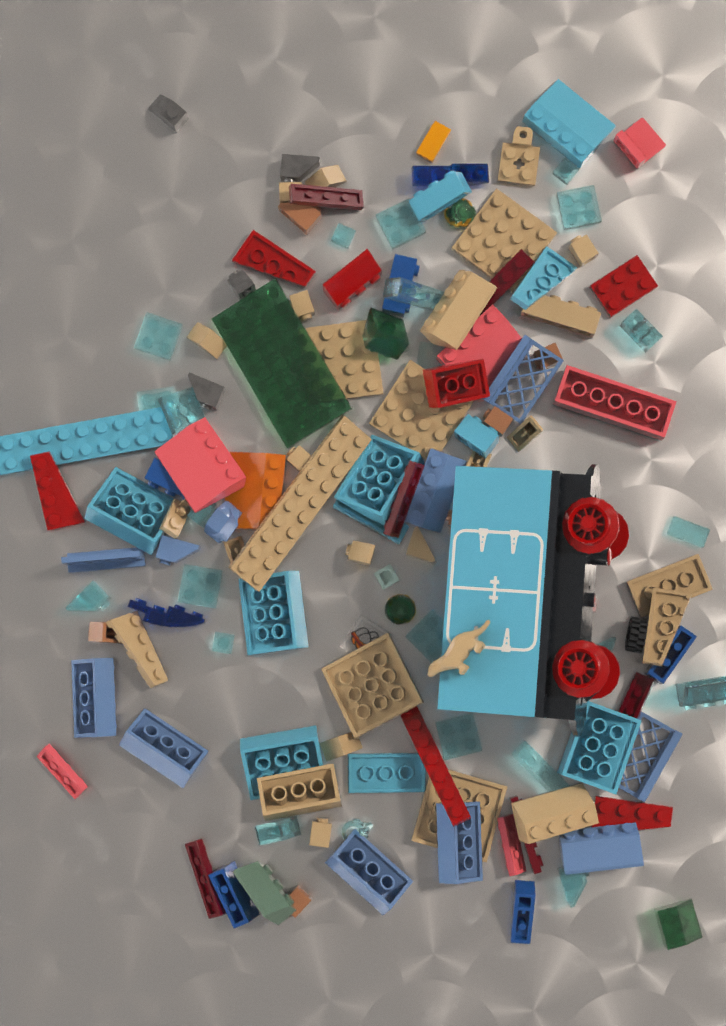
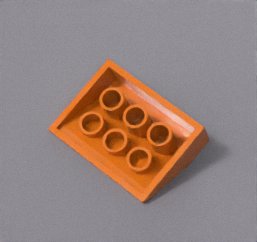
(262, 486)

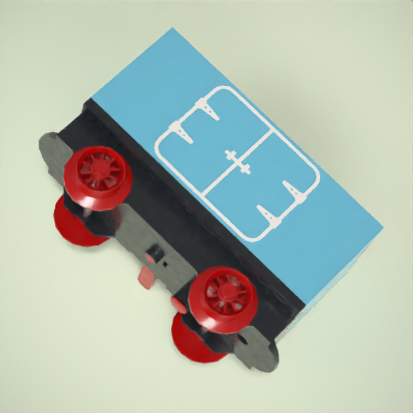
(528, 564)

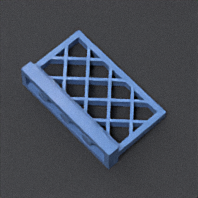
(511, 367)
(104, 560)
(659, 762)

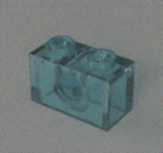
(641, 330)

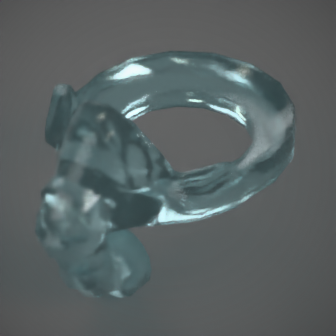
(363, 827)

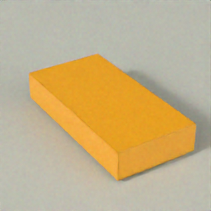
(433, 141)

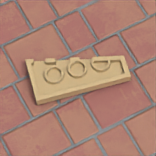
(664, 619)
(139, 646)

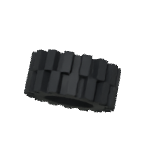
(636, 634)

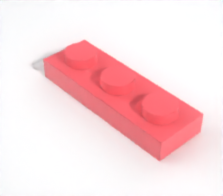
(62, 771)
(511, 845)

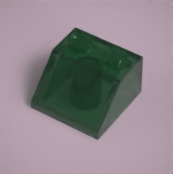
(385, 334)
(678, 924)

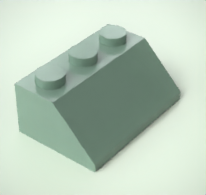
(265, 891)

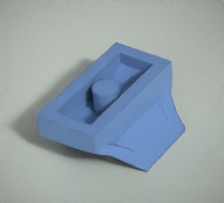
(223, 522)

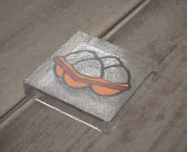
(362, 633)

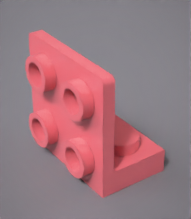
(639, 142)

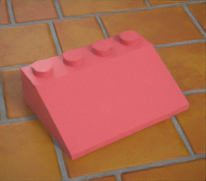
(488, 339)
(201, 465)

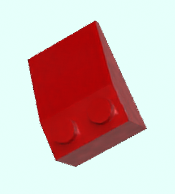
(456, 383)

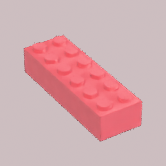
(614, 402)

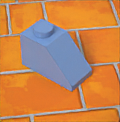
(174, 550)

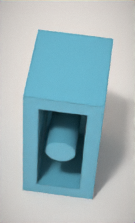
(477, 435)

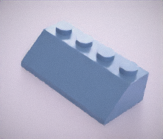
(434, 491)
(93, 697)
(163, 748)
(459, 846)
(601, 848)
(369, 872)

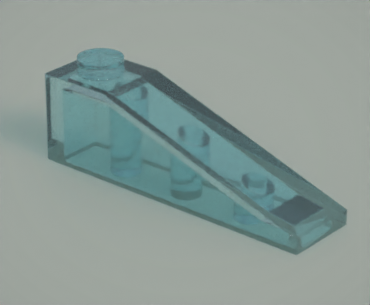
(411, 293)
(538, 767)

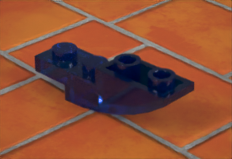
(473, 173)
(174, 618)

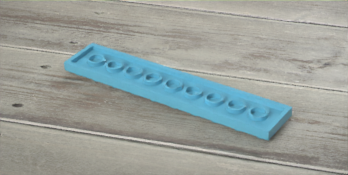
(85, 439)

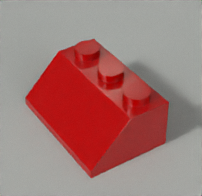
(352, 280)

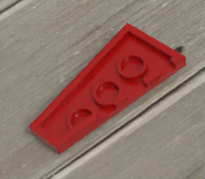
(56, 500)
(619, 811)

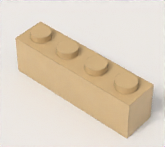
(564, 315)

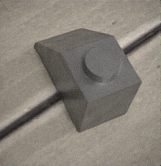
(169, 112)
(297, 167)
(241, 284)
(207, 392)

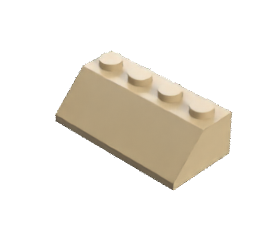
(458, 309)
(299, 792)
(554, 813)

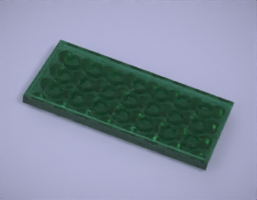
(281, 363)

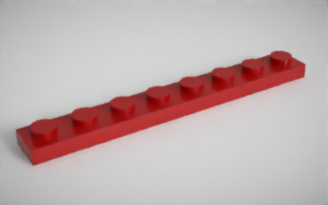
(435, 766)

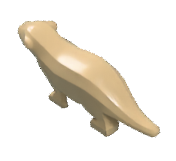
(458, 652)

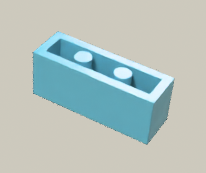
(439, 195)

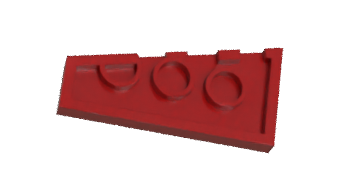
(268, 258)

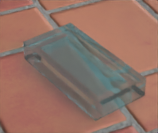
(688, 531)

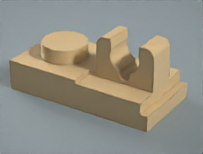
(175, 517)

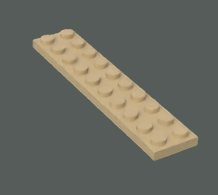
(300, 503)

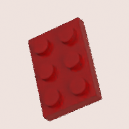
(623, 286)

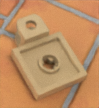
(519, 149)

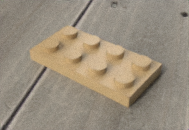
(683, 576)

